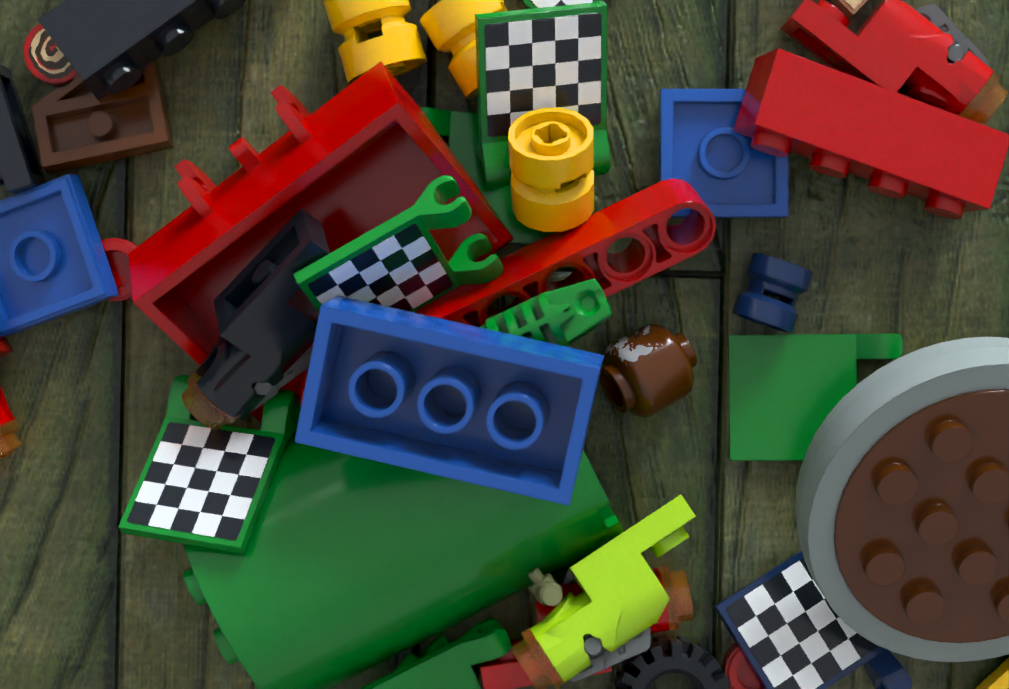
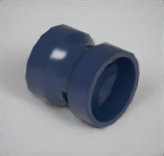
(777, 279)

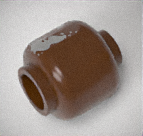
(648, 370)

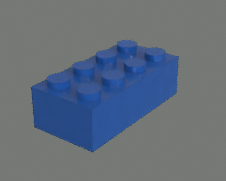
(448, 399)

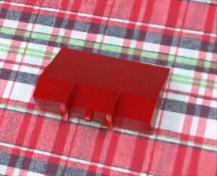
(343, 164)

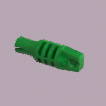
(556, 315)

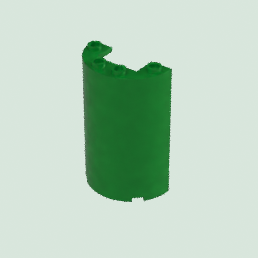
(377, 559)

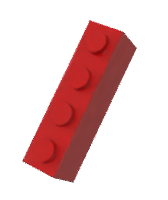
(871, 134)

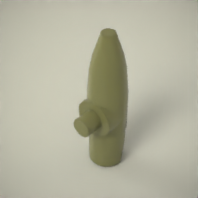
(544, 588)

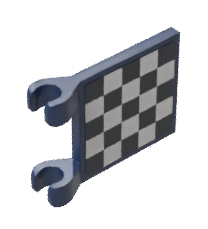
(797, 637)

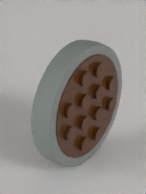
(912, 503)

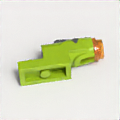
(612, 612)

